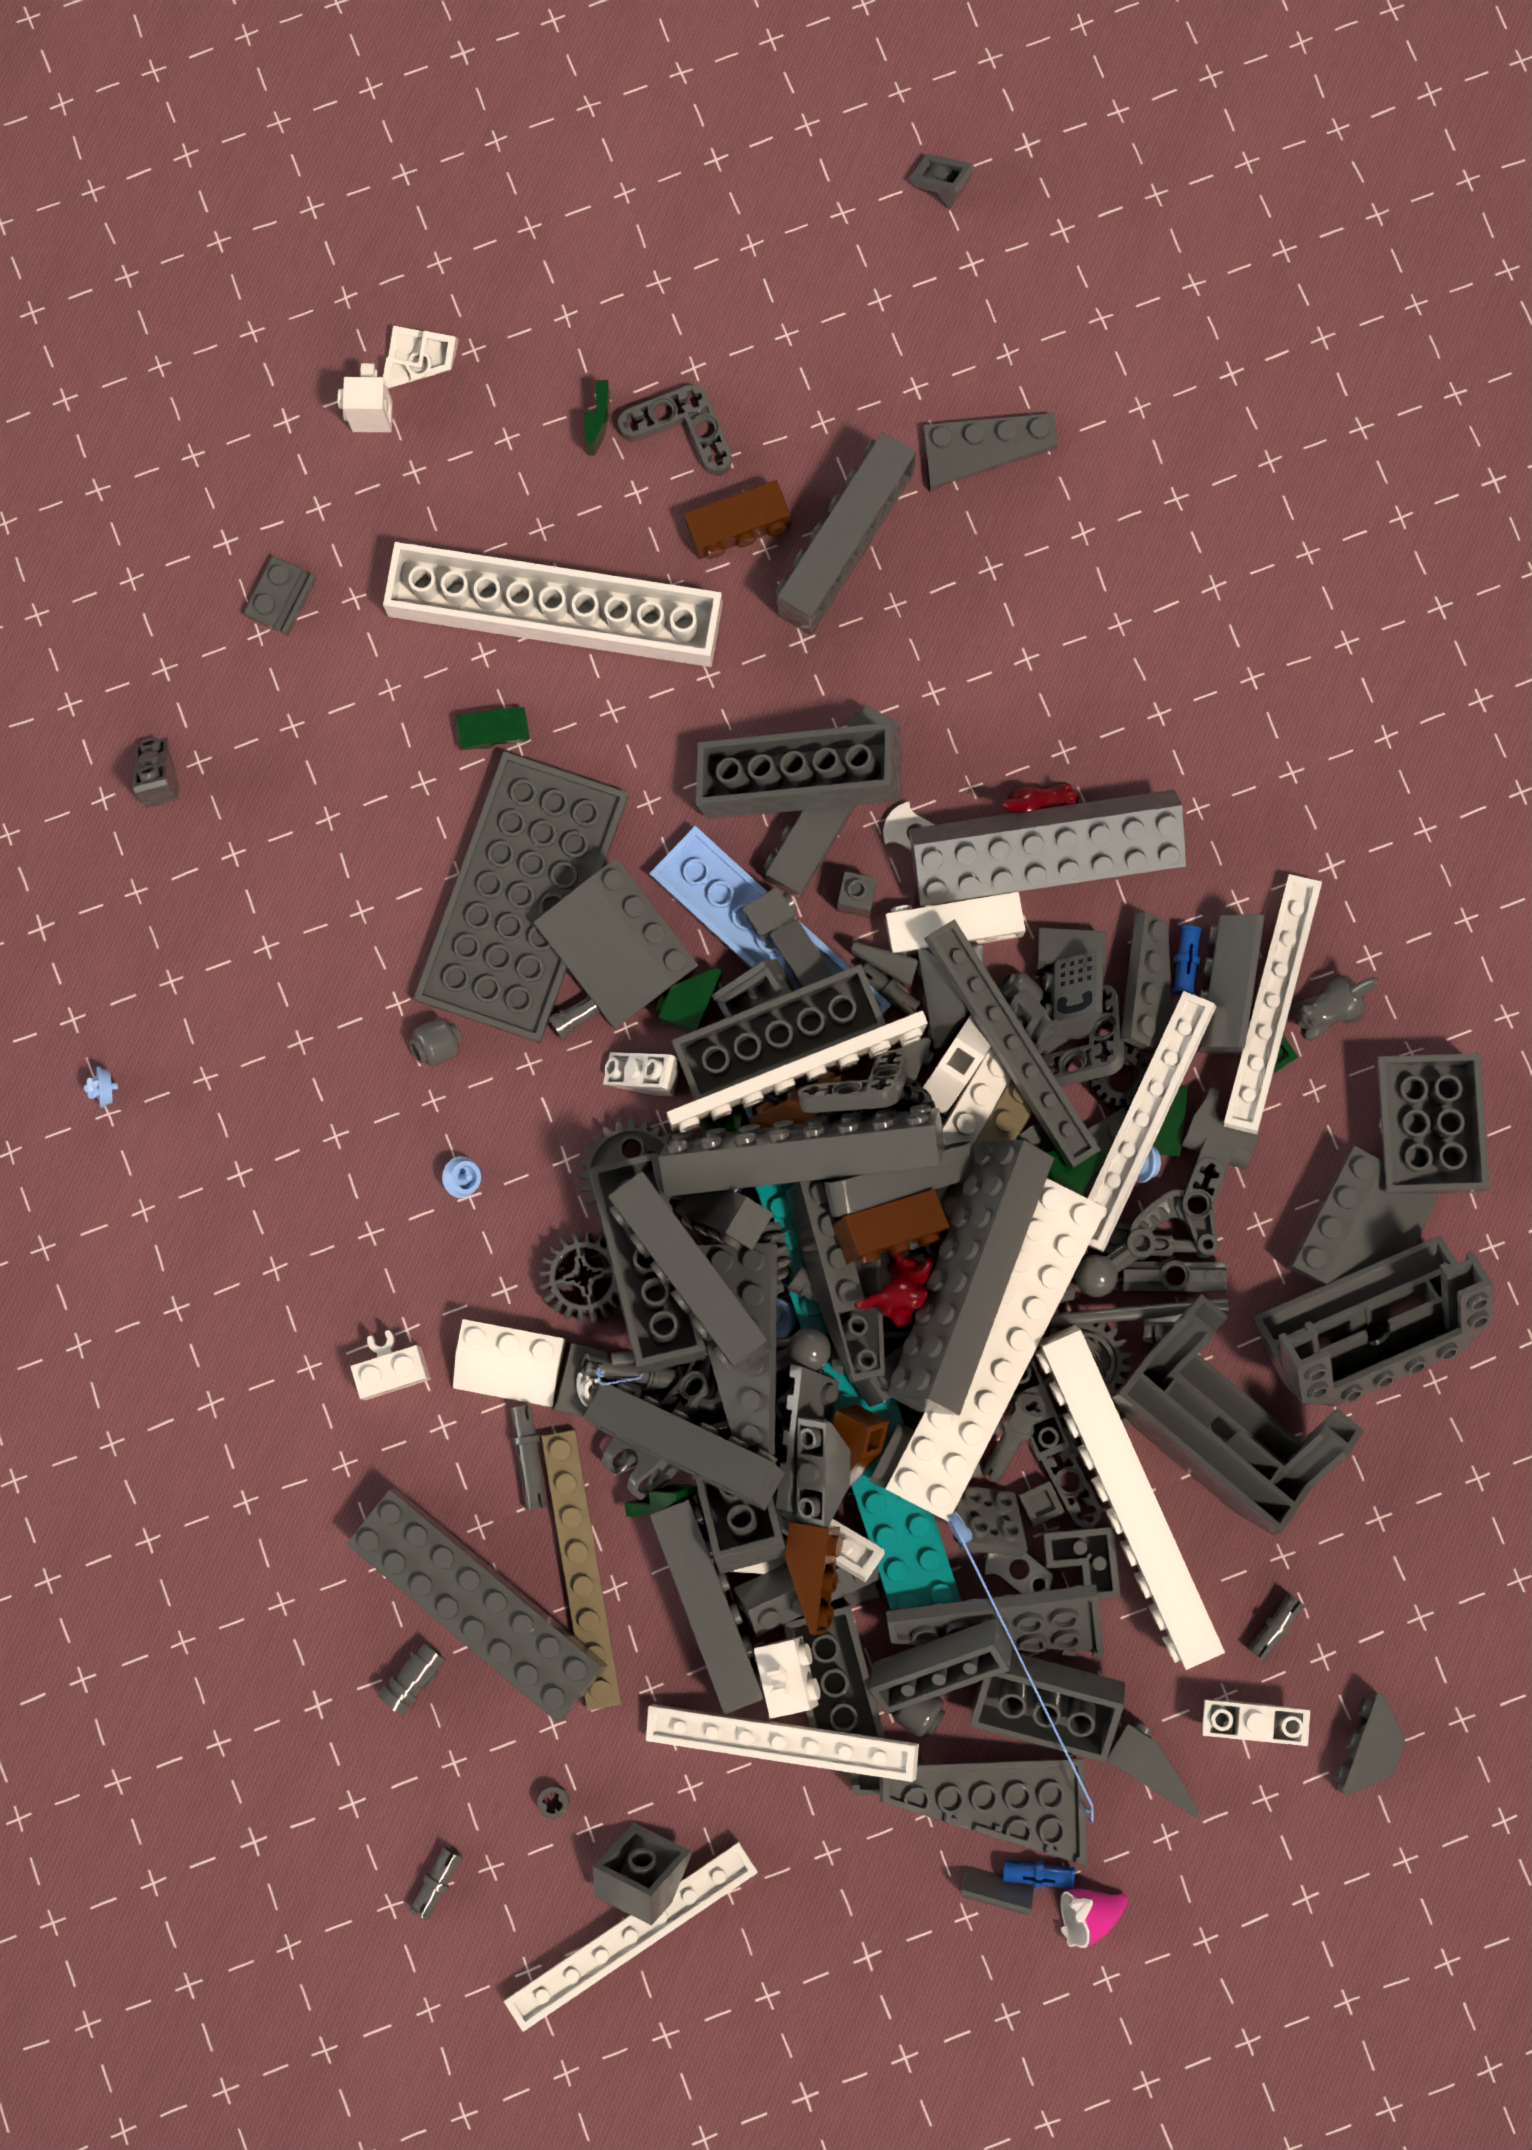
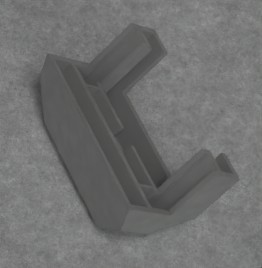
(1378, 1324)
(1223, 1432)

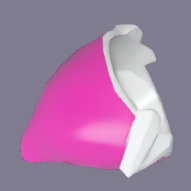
(1089, 1915)

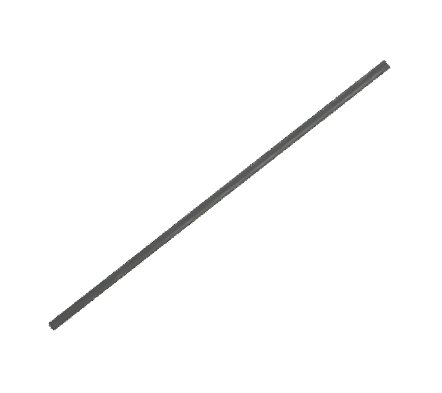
(1057, 1320)

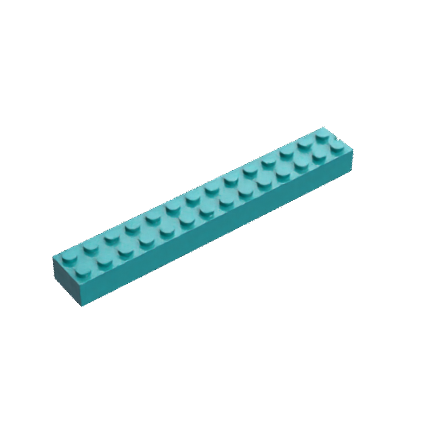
(914, 1558)

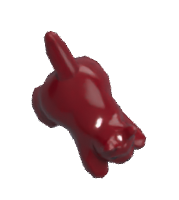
(1033, 798)
(903, 1293)

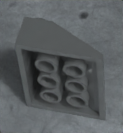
(615, 943)
(1433, 1124)
(1358, 1222)

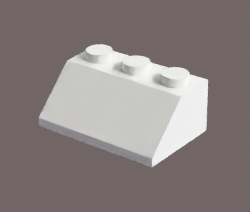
(508, 1363)

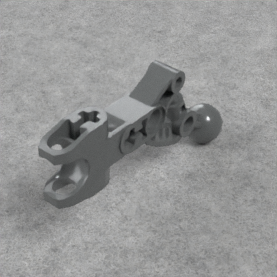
(1216, 1150)
(699, 1398)

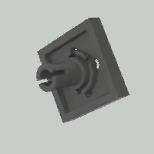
(987, 1525)

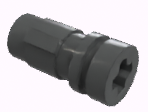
(414, 1675)

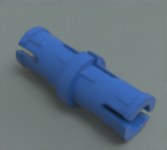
(1186, 959)
(1038, 1874)

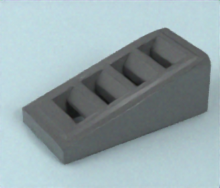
(889, 963)

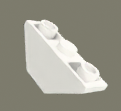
(957, 1065)
(643, 1073)
(1256, 1722)

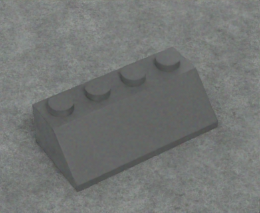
(1231, 982)

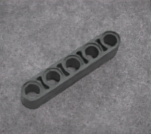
(862, 1192)

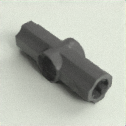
(1196, 1276)

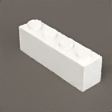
(980, 919)

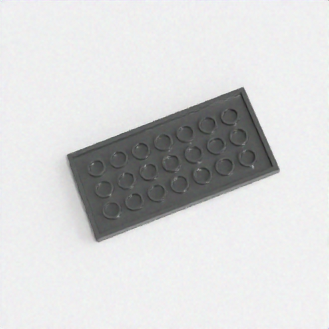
(529, 850)

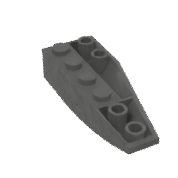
(838, 1285)

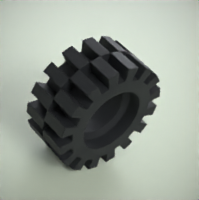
(1121, 1098)

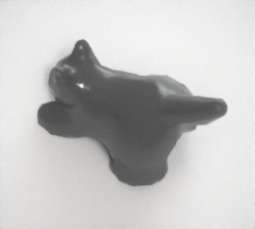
(1339, 1002)

